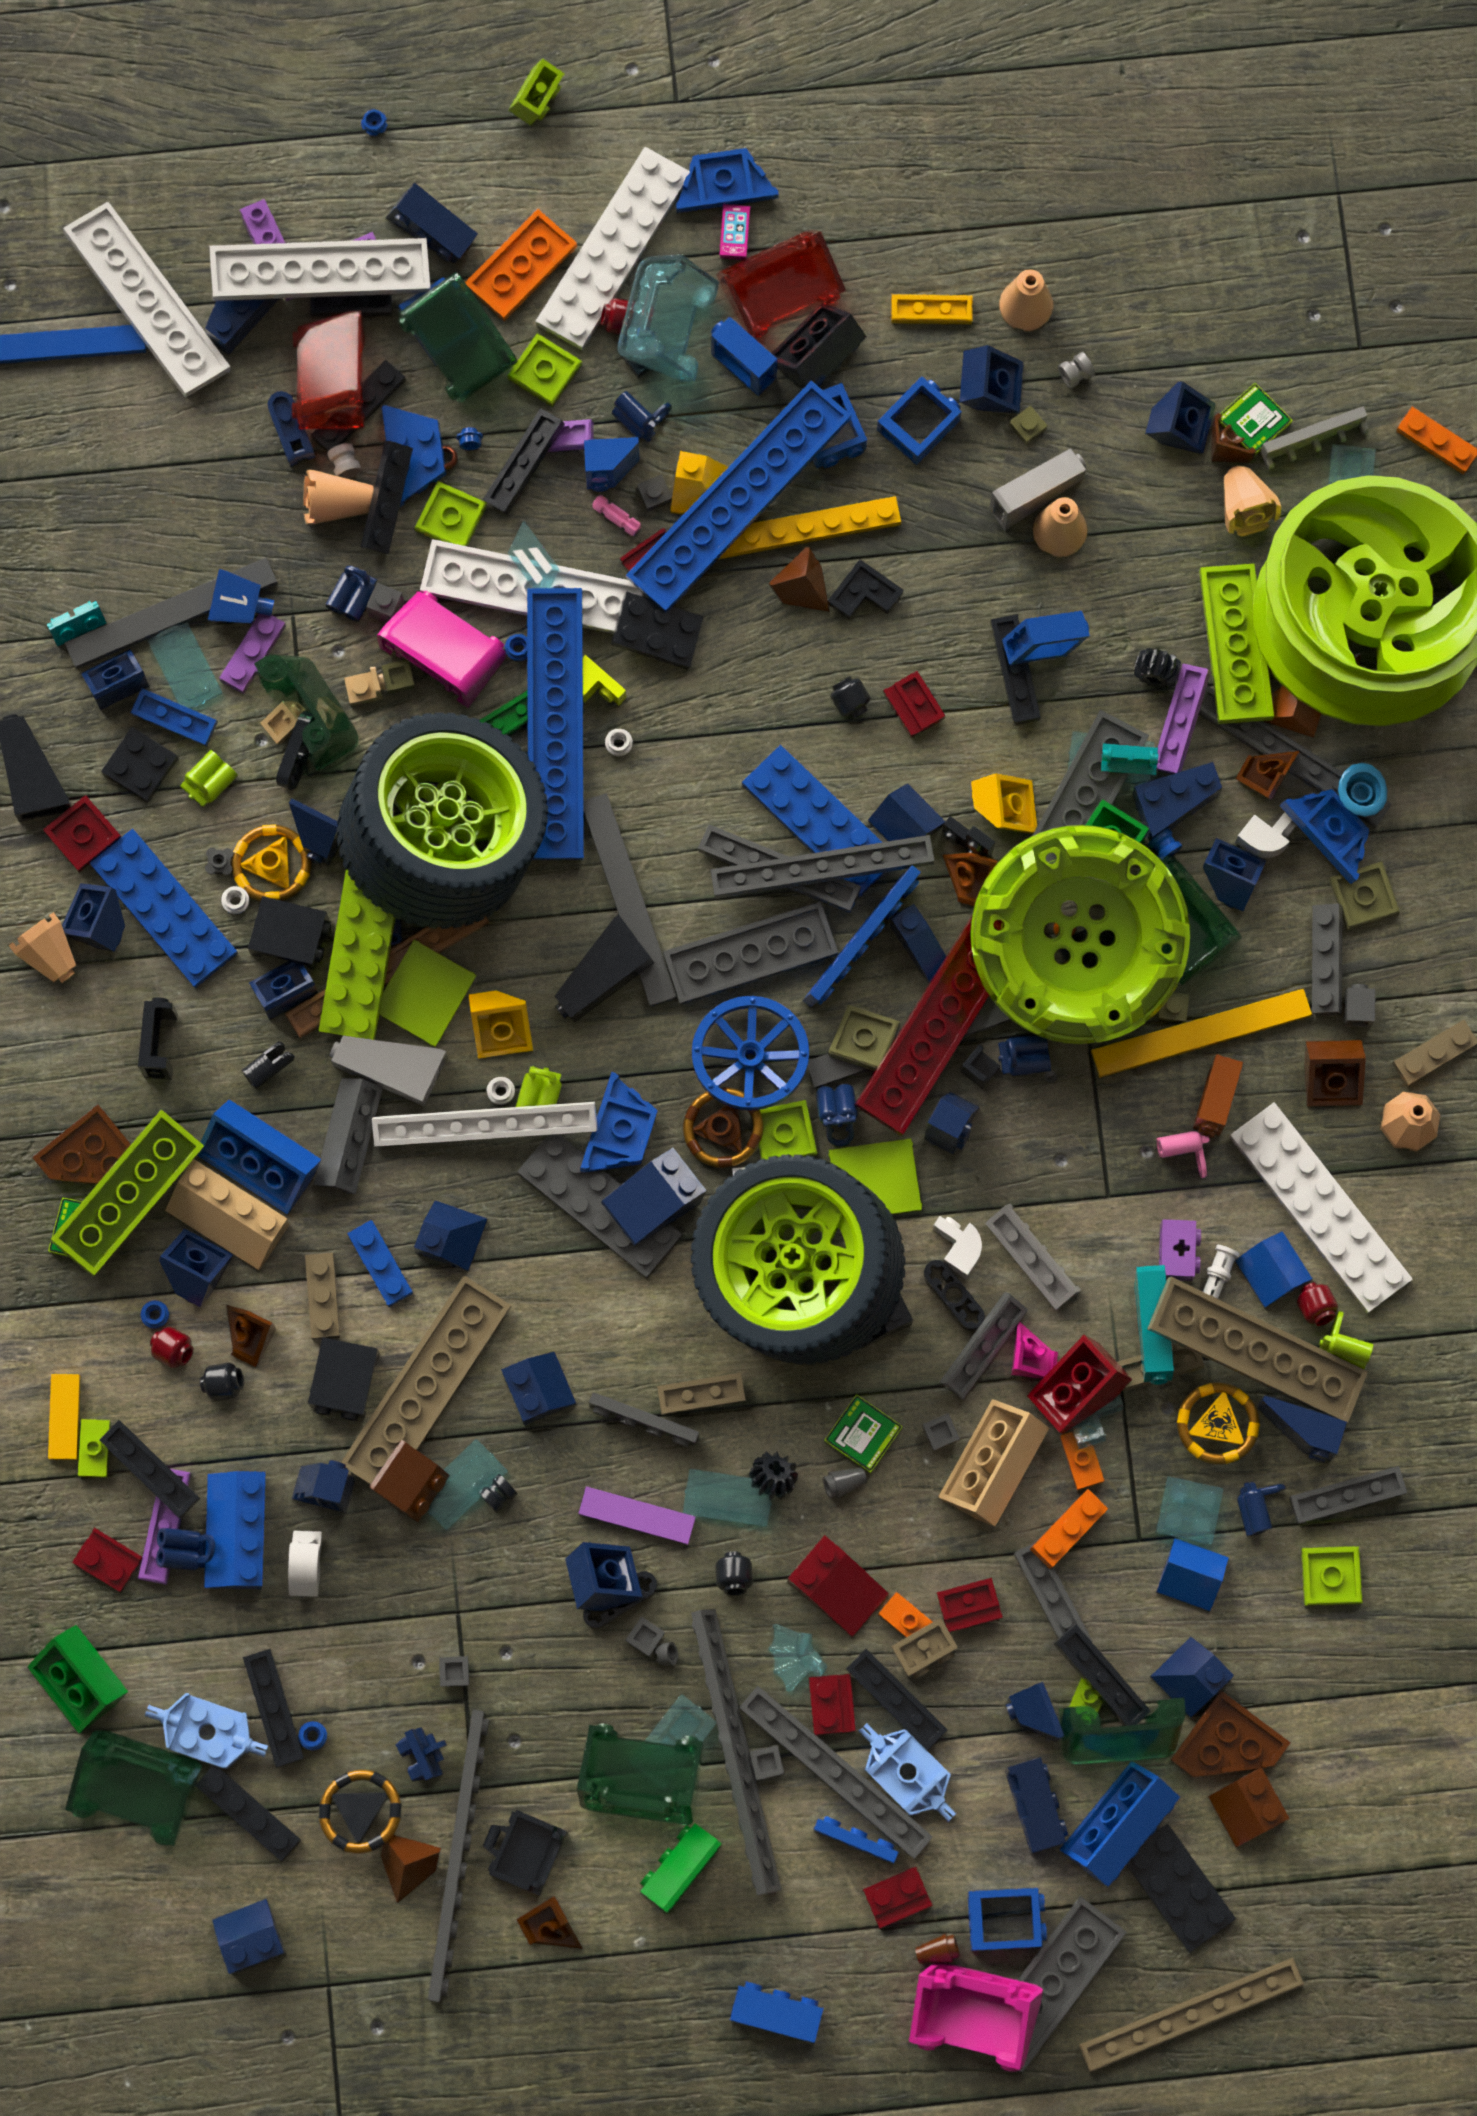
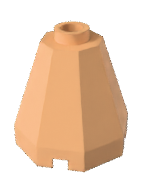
(1248, 502)
(46, 949)
(1410, 1121)

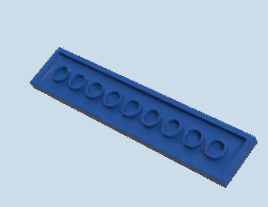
(738, 496)
(557, 714)

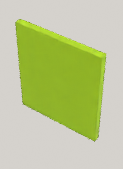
(425, 993)
(885, 1170)

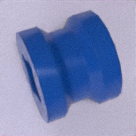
(1165, 844)

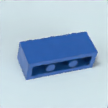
(777, 2012)

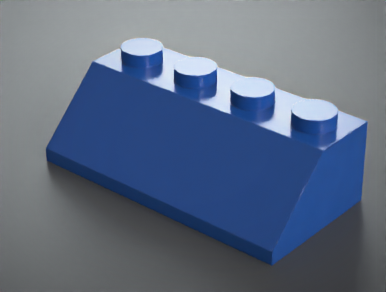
(258, 1156)
(237, 1527)
(1120, 1823)

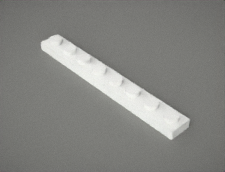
(484, 1124)

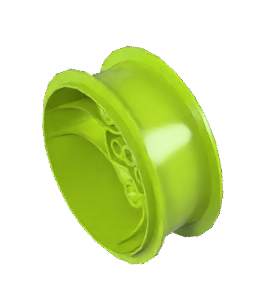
(1307, 632)

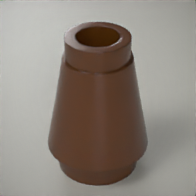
(938, 1950)

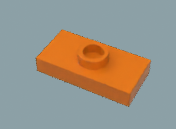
(1082, 1462)
(903, 1616)

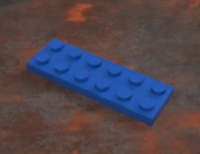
(808, 809)
(164, 908)
(868, 930)

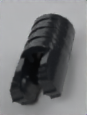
(267, 1065)

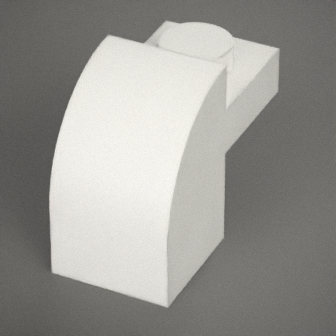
(1264, 840)
(966, 1247)
(304, 1563)

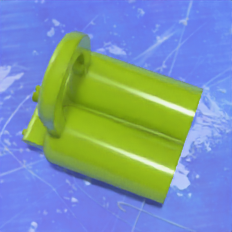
(208, 779)
(539, 1088)
(1345, 1347)

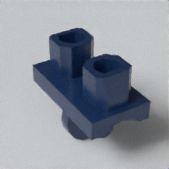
(425, 1751)

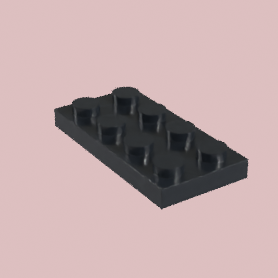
(1179, 1889)

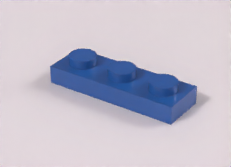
(174, 717)
(380, 1263)
(856, 1839)

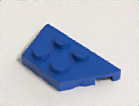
(724, 179)
(425, 438)
(1331, 829)
(622, 1129)

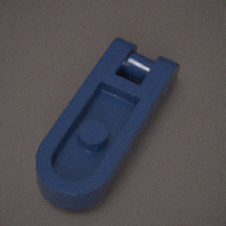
(287, 428)

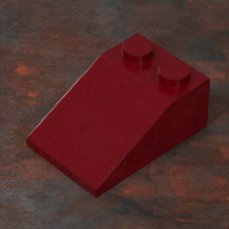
(1079, 1385)
(837, 1586)

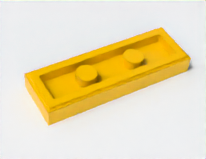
(931, 309)
(64, 1417)

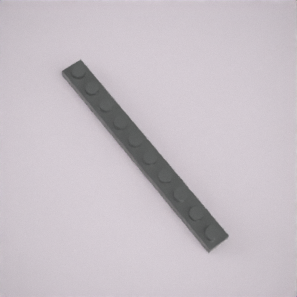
(736, 1751)
(456, 1868)

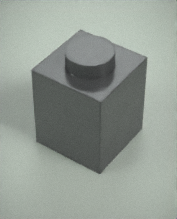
(384, 603)
(1359, 1006)

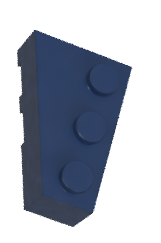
(427, 218)
(234, 319)
(1175, 797)
(951, 1123)
(325, 1485)
(1036, 1805)

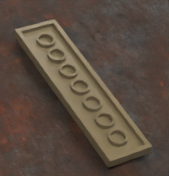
(1257, 1350)
(428, 1377)

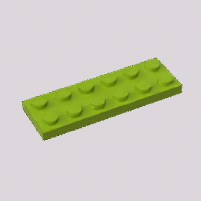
(1236, 662)
(357, 966)

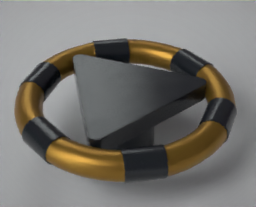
(360, 1811)

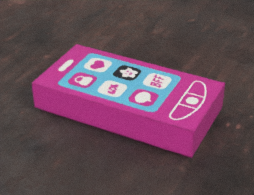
(734, 232)

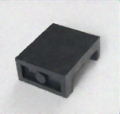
(289, 932)
(149, 1062)
(342, 1378)

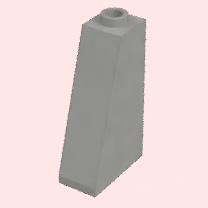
(1036, 488)
(394, 1066)

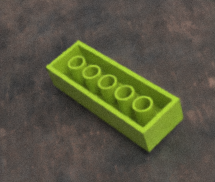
(126, 1193)

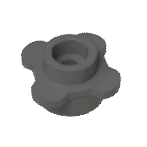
(222, 868)

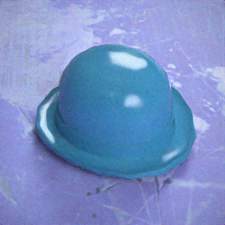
(1363, 789)

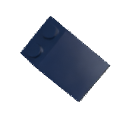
(654, 1197)
(1308, 1430)

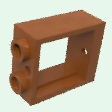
(1217, 1096)

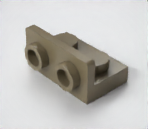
(925, 1647)

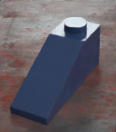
(918, 941)

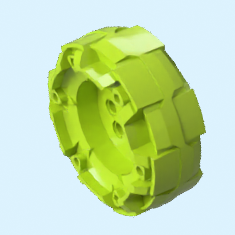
(1128, 973)

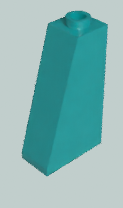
(1155, 1349)

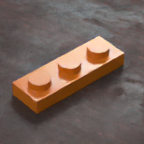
(1437, 440)
(1068, 1528)

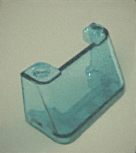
(663, 313)

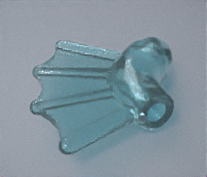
(794, 1656)

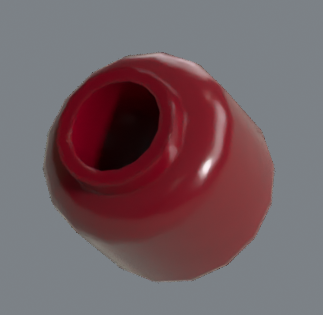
(613, 315)
(1317, 1304)
(171, 1347)

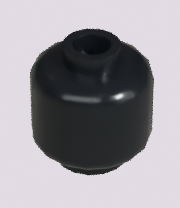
(850, 697)
(222, 1381)
(734, 1573)

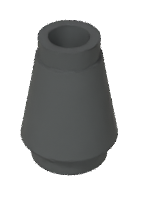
(843, 1481)

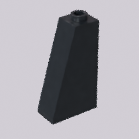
(30, 777)
(604, 970)

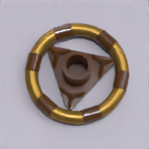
(723, 1129)

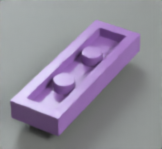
(253, 647)

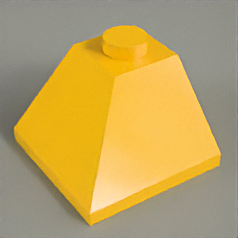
(692, 478)
(1006, 802)
(499, 1024)

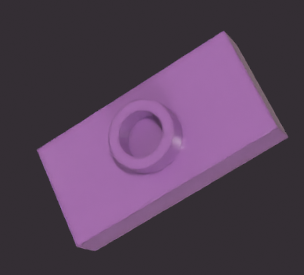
(573, 435)

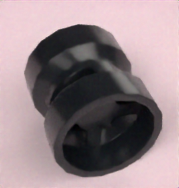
(493, 1498)

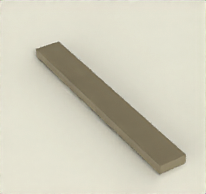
(1191, 2014)

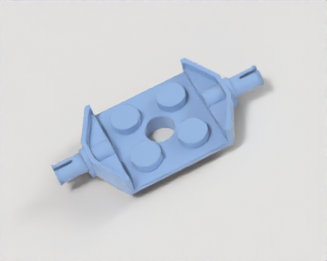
(190, 1714)
(916, 1795)

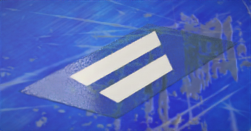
(533, 558)

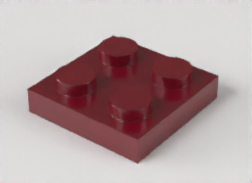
(82, 833)

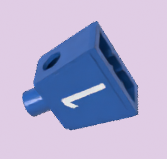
(237, 600)

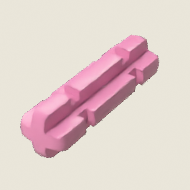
(616, 515)

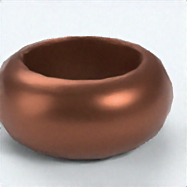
(452, 463)

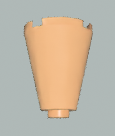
(1026, 301)
(334, 497)
(1060, 528)

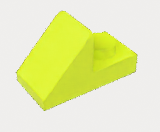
(596, 678)

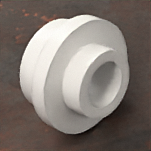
(615, 735)
(235, 892)
(500, 1082)

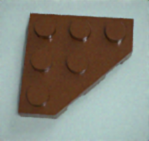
(84, 1150)
(1228, 1741)

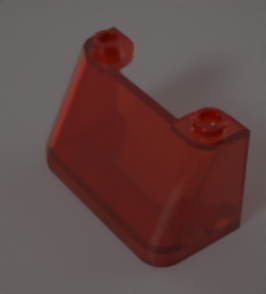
(781, 281)
(330, 372)

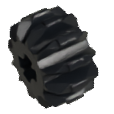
(1157, 668)
(773, 1475)

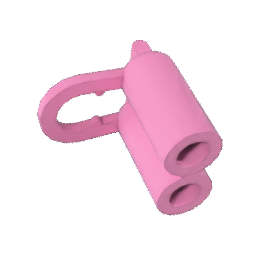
(1183, 1144)

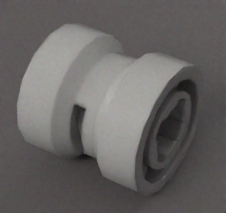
(1076, 370)
(344, 461)

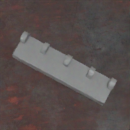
(1314, 434)
(1032, 1256)

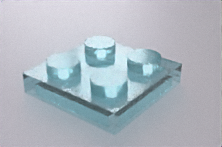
(1189, 1510)

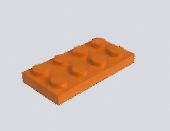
(521, 264)

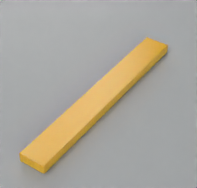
(1201, 1033)

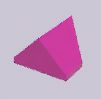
(1031, 1355)

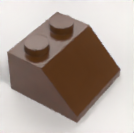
(1334, 1072)
(409, 1481)
(1248, 1807)

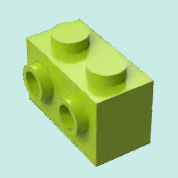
(536, 92)

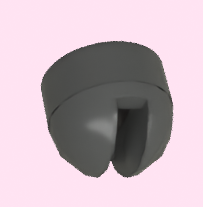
(667, 1654)

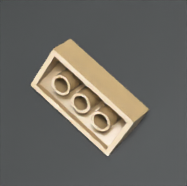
(226, 1215)
(994, 1462)

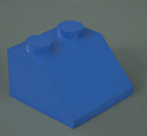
(609, 461)

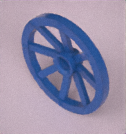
(747, 1047)

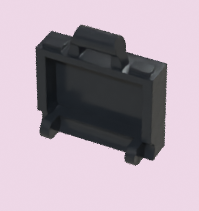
(525, 1852)

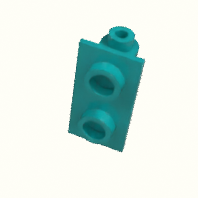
(86, 618)
(1129, 759)

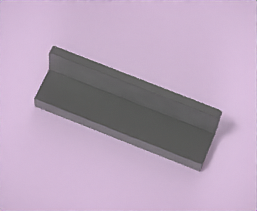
(348, 1135)

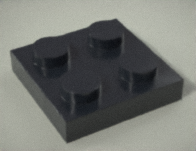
(139, 764)

